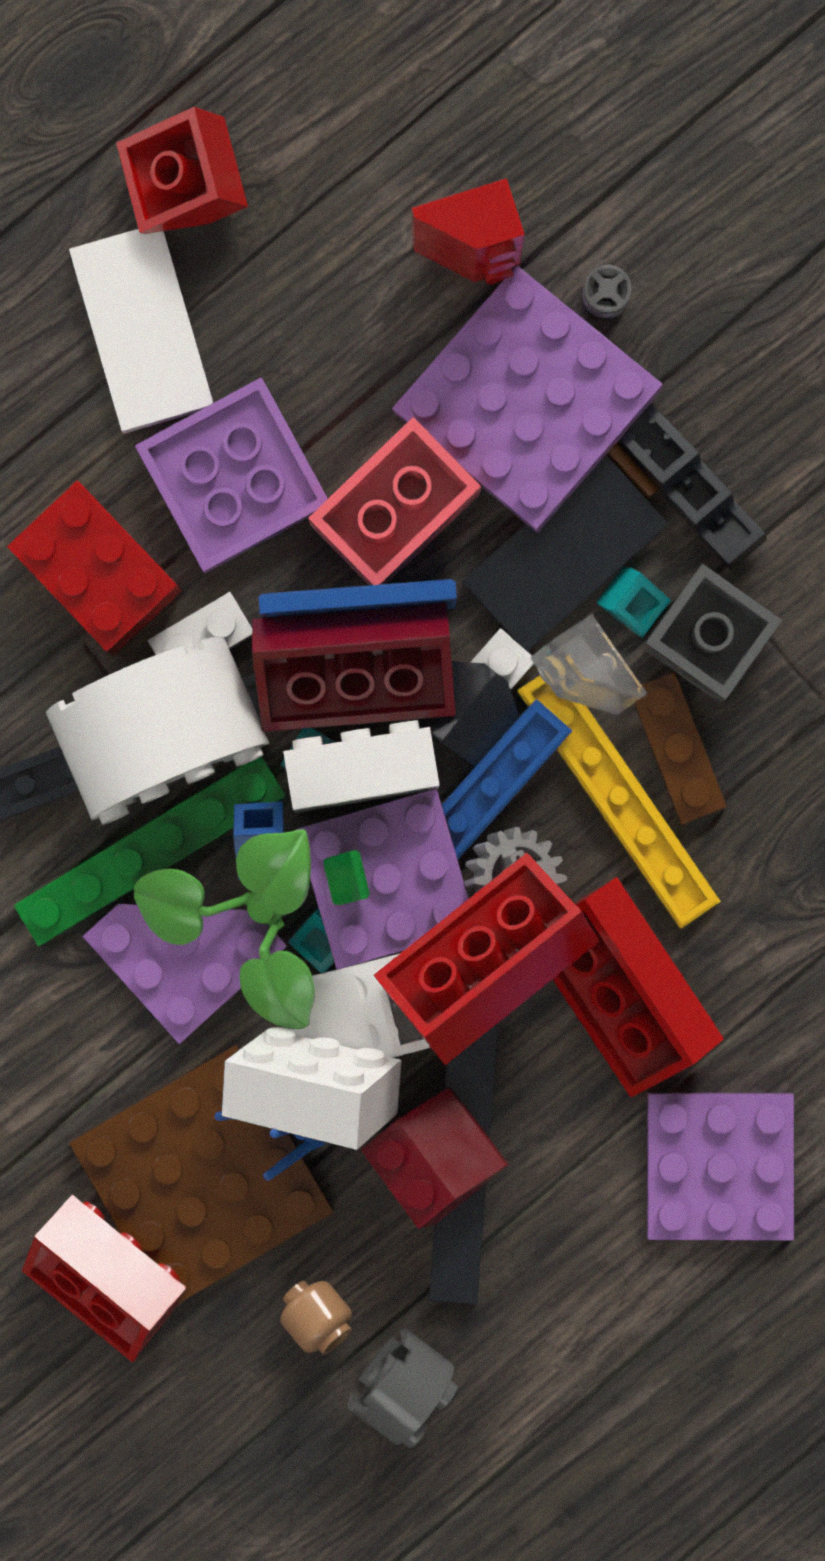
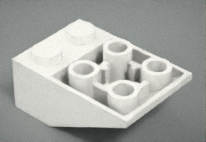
(360, 1012)

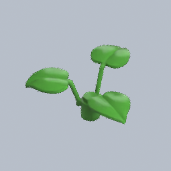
(279, 876)

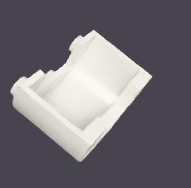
(156, 726)

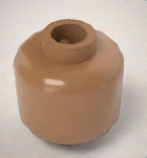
(316, 1317)

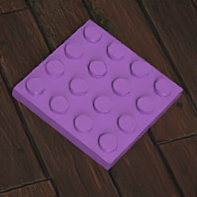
(528, 398)

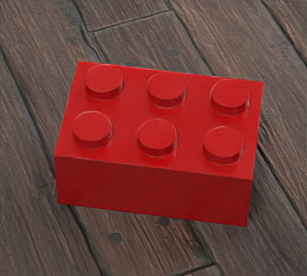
(94, 568)

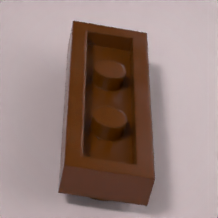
(678, 750)

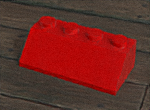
(487, 958)
(634, 995)

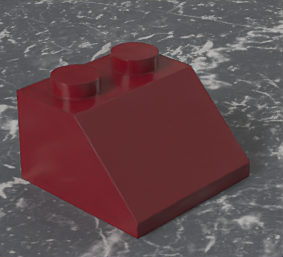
(434, 1158)

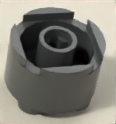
(403, 1389)

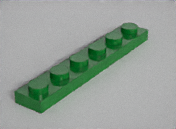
(148, 849)

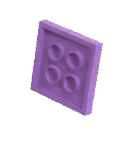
(232, 475)
(407, 870)
(720, 1166)

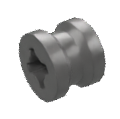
(613, 285)

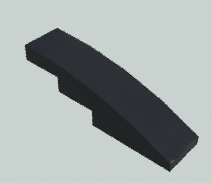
(692, 487)

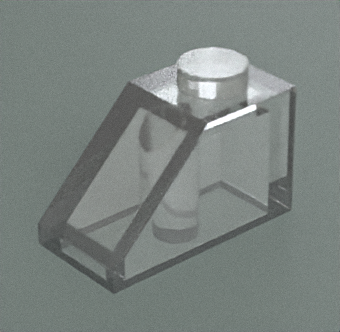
(588, 669)

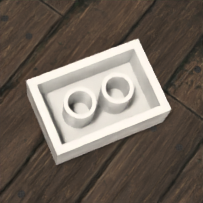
(361, 767)
(311, 1087)

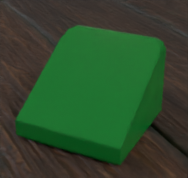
(346, 878)

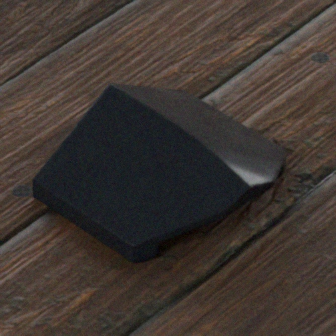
(482, 712)

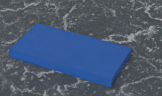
(358, 598)

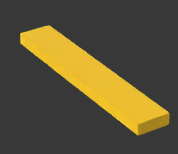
(626, 808)

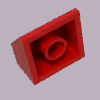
(182, 172)

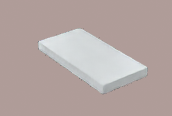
(141, 329)

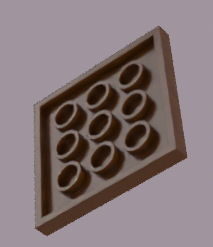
(197, 1183)

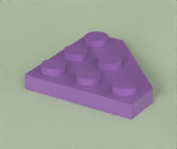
(180, 981)

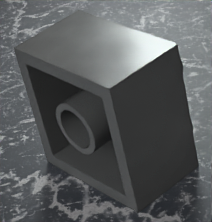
(711, 634)

